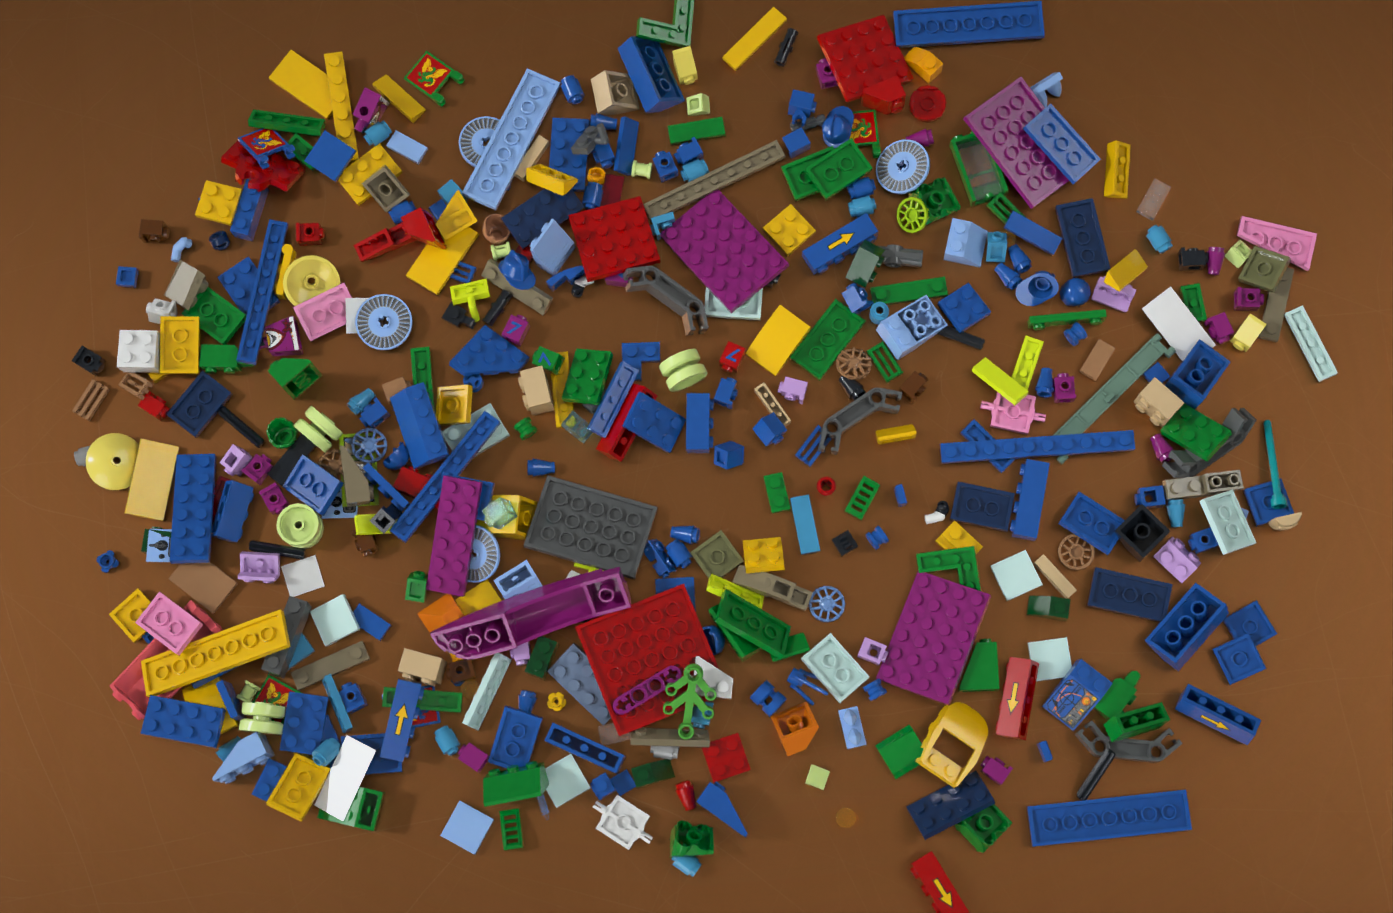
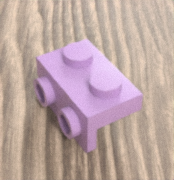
(1111, 297)
(1177, 559)
(259, 566)

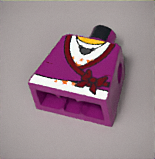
(369, 109)
(283, 338)

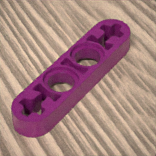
(645, 688)

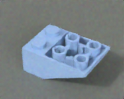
(551, 248)
(911, 327)
(517, 580)
(244, 756)

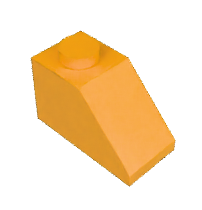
(924, 63)

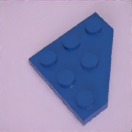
(488, 355)

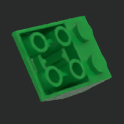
(362, 812)

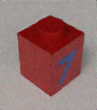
(732, 357)

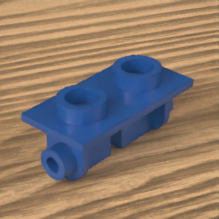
(655, 550)

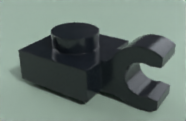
(457, 315)

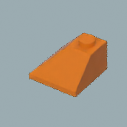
(440, 613)
(795, 727)

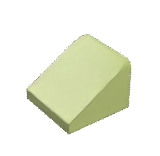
(698, 105)
(1238, 253)
(817, 777)

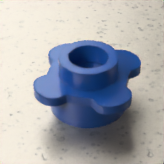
(112, 561)

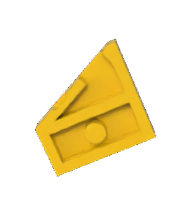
(455, 217)

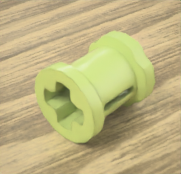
(641, 169)
(500, 251)
(248, 692)

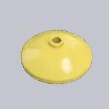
(300, 270)
(101, 465)

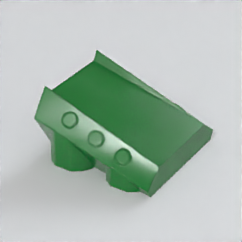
(938, 198)
(901, 751)
(984, 827)
(691, 840)

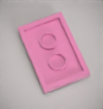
(323, 311)
(169, 623)

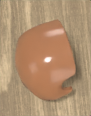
(494, 229)

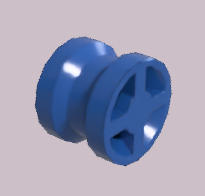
(1075, 334)
(472, 380)
(877, 537)
(875, 689)

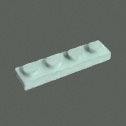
(1310, 343)
(486, 691)

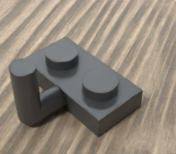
(589, 139)

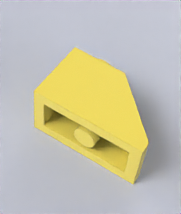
(685, 65)
(1247, 333)

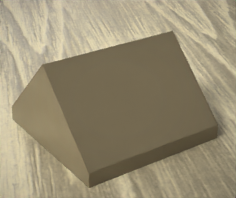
(385, 188)

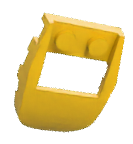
(966, 726)

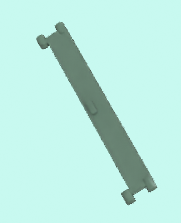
(1114, 388)

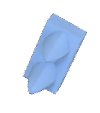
(1051, 84)
(852, 727)

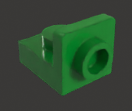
(416, 586)

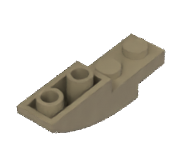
(1202, 485)
(773, 587)

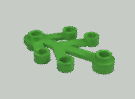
(690, 697)

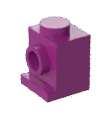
(826, 79)
(1241, 301)
(1219, 328)
(1064, 395)
(260, 474)
(271, 492)
(995, 769)

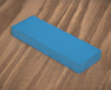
(805, 524)
(337, 704)

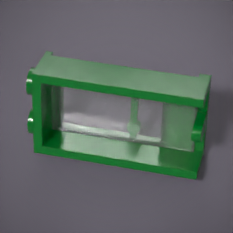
(977, 169)

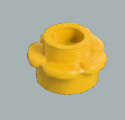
(556, 706)

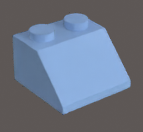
(965, 243)

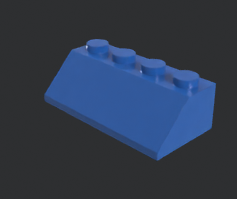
(650, 74)
(419, 426)
(1187, 626)

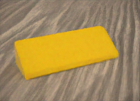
(399, 98)
(1117, 170)
(550, 179)
(1125, 271)

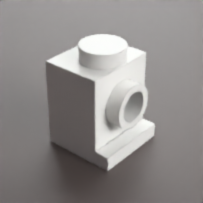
(160, 308)

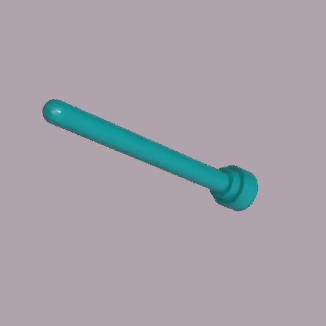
(1278, 500)

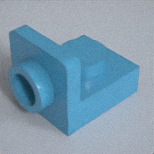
(663, 221)
(996, 247)
(697, 718)

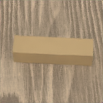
(532, 156)
(771, 403)
(1054, 576)

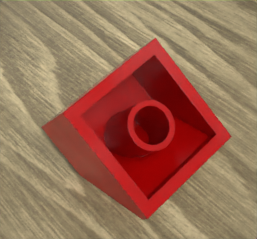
(885, 96)
(422, 226)

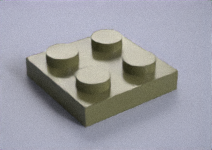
(1264, 269)
(717, 556)

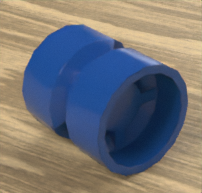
(763, 693)

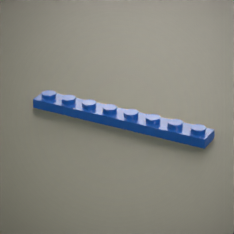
(262, 292)
(452, 466)

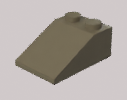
(355, 483)

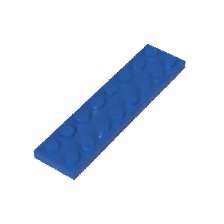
(968, 24)
(1109, 818)

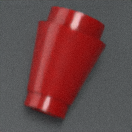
(826, 481)
(686, 794)

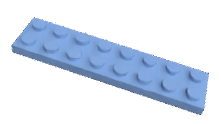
(511, 139)

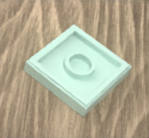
(1016, 575)
(335, 620)
(1052, 657)
(565, 781)

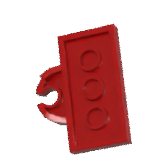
(281, 173)

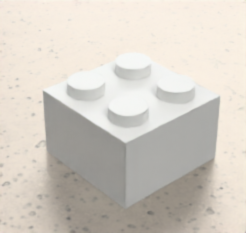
(139, 351)

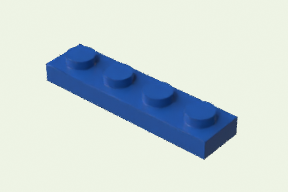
(613, 399)

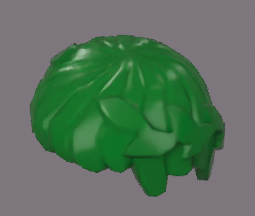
(281, 433)

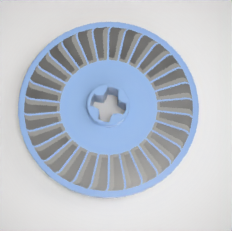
(472, 138)
(896, 155)
(376, 309)
(487, 555)

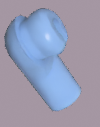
(178, 247)

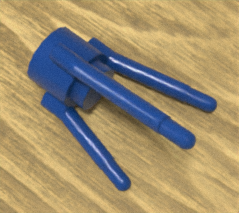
(797, 679)

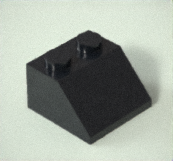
(1141, 532)

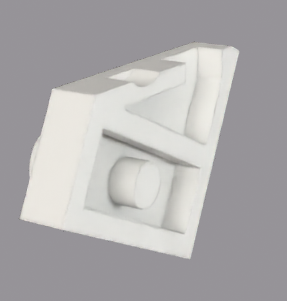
(714, 678)

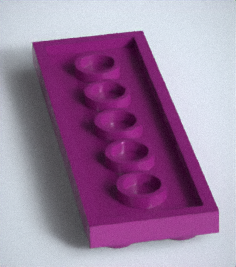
(454, 535)

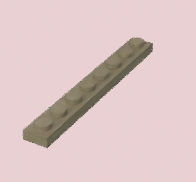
(715, 180)

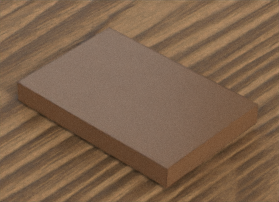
(204, 583)

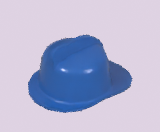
(838, 126)
(517, 271)
(1037, 288)

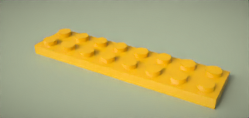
(216, 653)

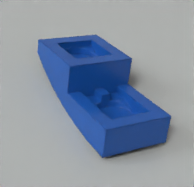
(569, 274)

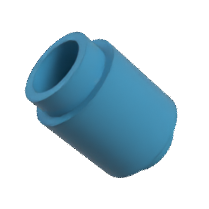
(377, 133)
(694, 170)
(861, 206)
(1159, 239)
(875, 317)
(447, 740)
(326, 752)
(688, 865)

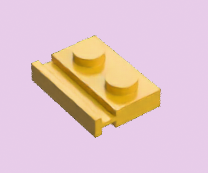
(957, 537)

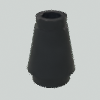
(852, 388)

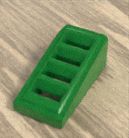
(869, 482)
(520, 844)

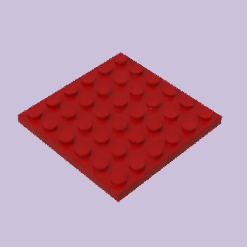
(638, 644)

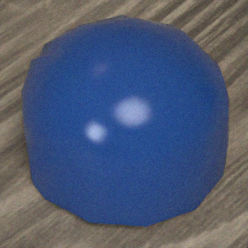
(1075, 292)
(397, 458)
(715, 638)

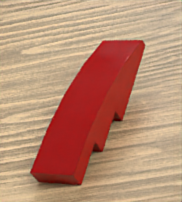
(382, 243)

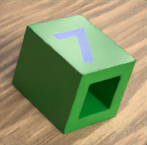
(548, 359)

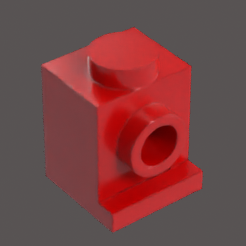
(314, 238)
(154, 406)

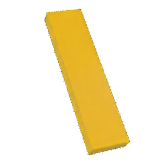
(754, 38)
(561, 408)

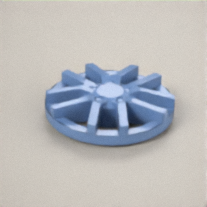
(369, 445)
(827, 604)

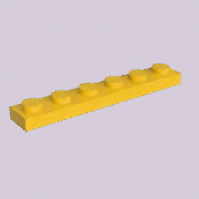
(340, 100)

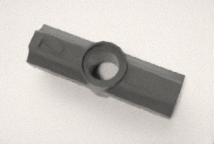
(897, 256)

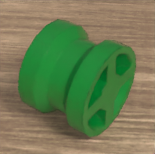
(525, 428)

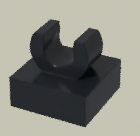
(844, 543)

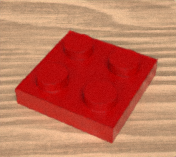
(726, 758)

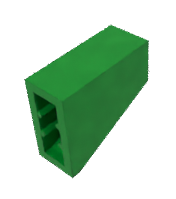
(981, 669)

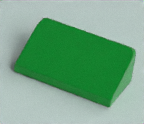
(795, 645)

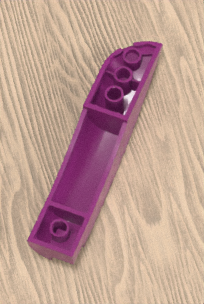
(534, 614)

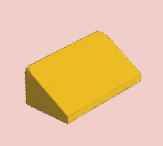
(895, 434)

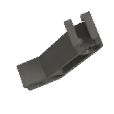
(670, 294)
(855, 413)
(1189, 464)
(1128, 748)

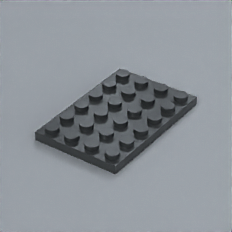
(590, 526)

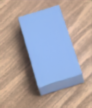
(407, 147)

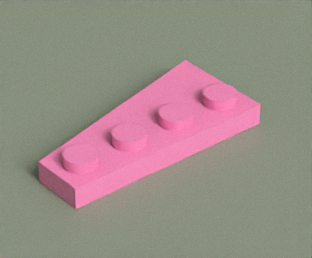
(1279, 239)

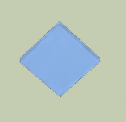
(467, 827)

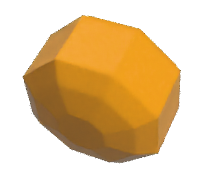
(596, 175)

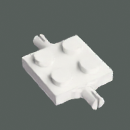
(623, 822)

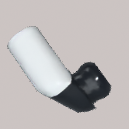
(579, 286)
(939, 514)

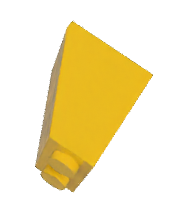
(520, 525)

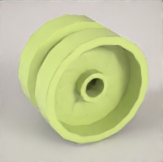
(683, 370)
(318, 429)
(289, 526)
(262, 717)

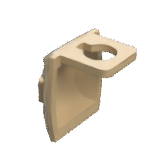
(1285, 522)

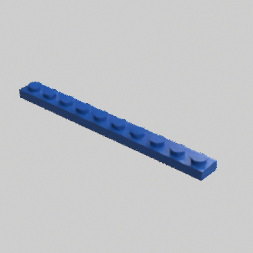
(1037, 446)

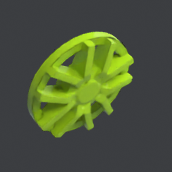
(912, 214)

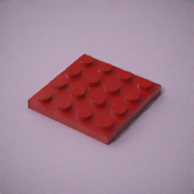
(863, 56)
(614, 238)

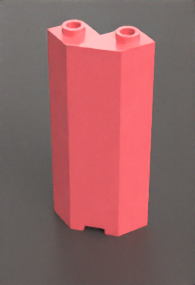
(130, 683)

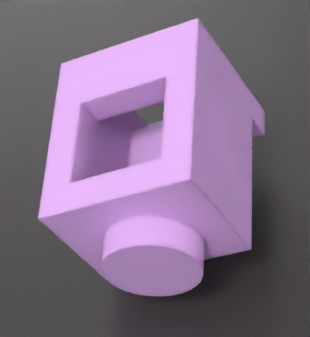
(793, 389)
(235, 460)
(869, 645)
(521, 654)

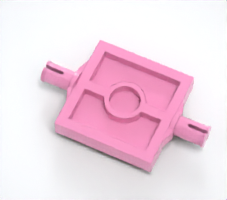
(1013, 417)

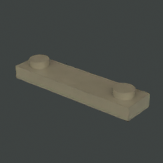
(532, 297)
(1275, 308)
(331, 665)
(669, 737)

